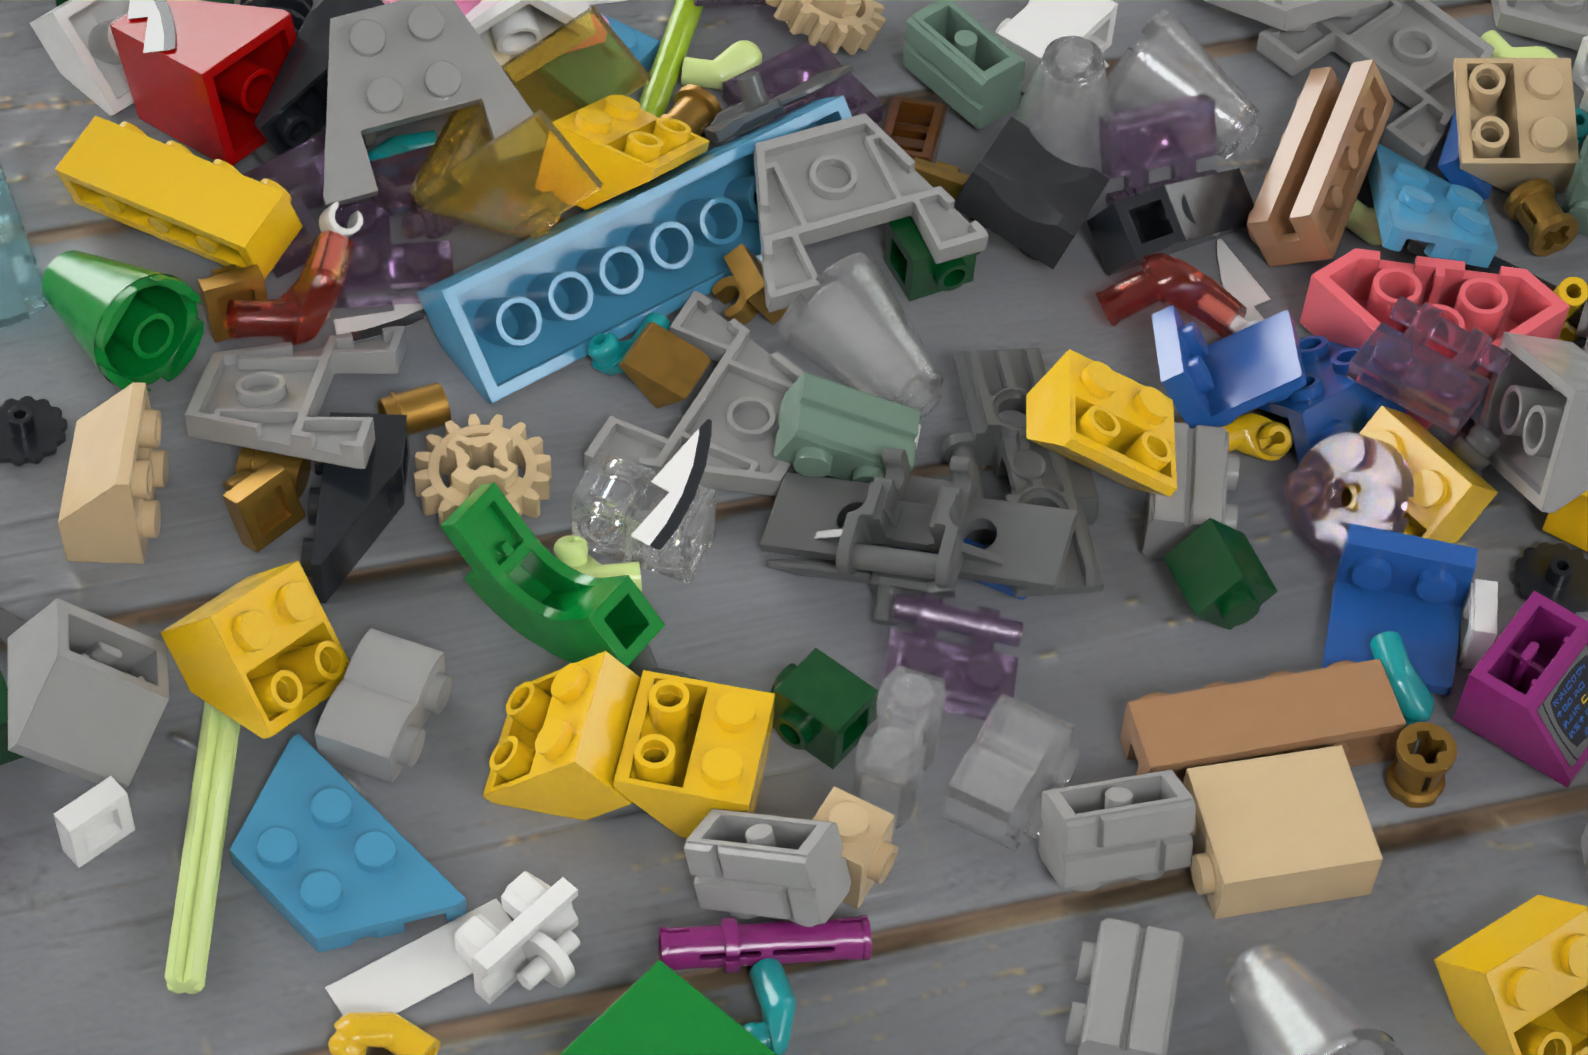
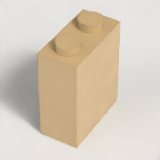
(1280, 832)

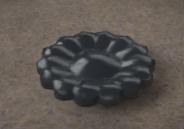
(30, 430)
(1555, 574)

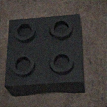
(1030, 194)

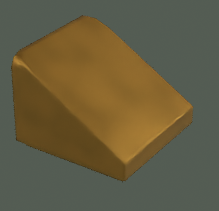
(663, 365)

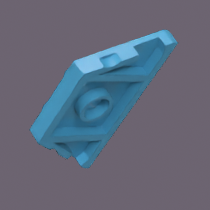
(1429, 210)
(334, 857)

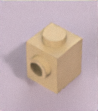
(865, 840)

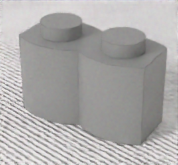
(382, 705)

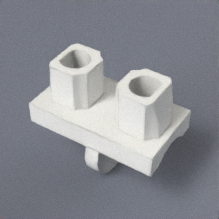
(531, 946)

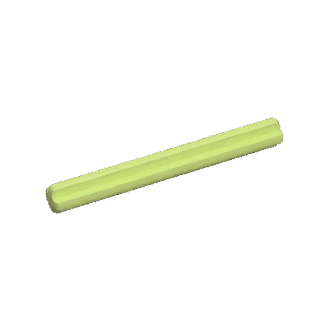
(202, 853)

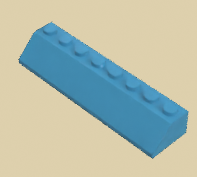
(608, 265)

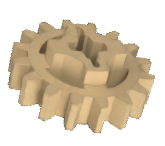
(833, 22)
(480, 457)

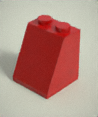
(214, 77)

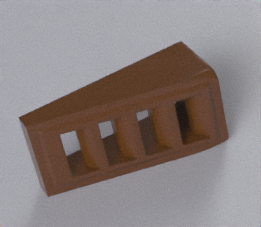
(914, 139)

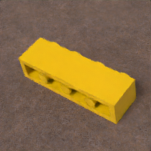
(179, 196)

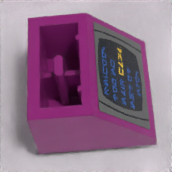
(1534, 690)

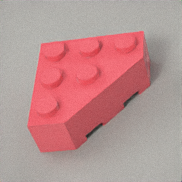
(1359, 291)

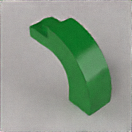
(542, 595)

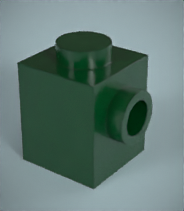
(914, 265)
(1220, 574)
(822, 707)

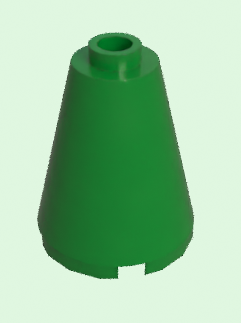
(125, 316)

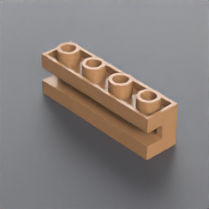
(1320, 165)
(1267, 717)

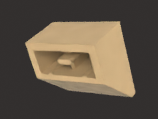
(1516, 120)
(114, 480)

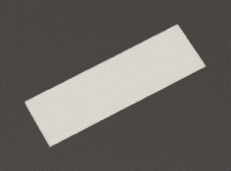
(412, 970)

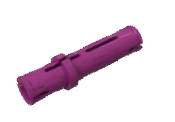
(746, 943)

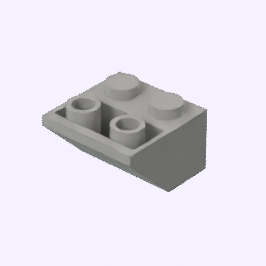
(84, 692)

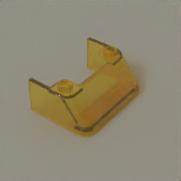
(531, 170)

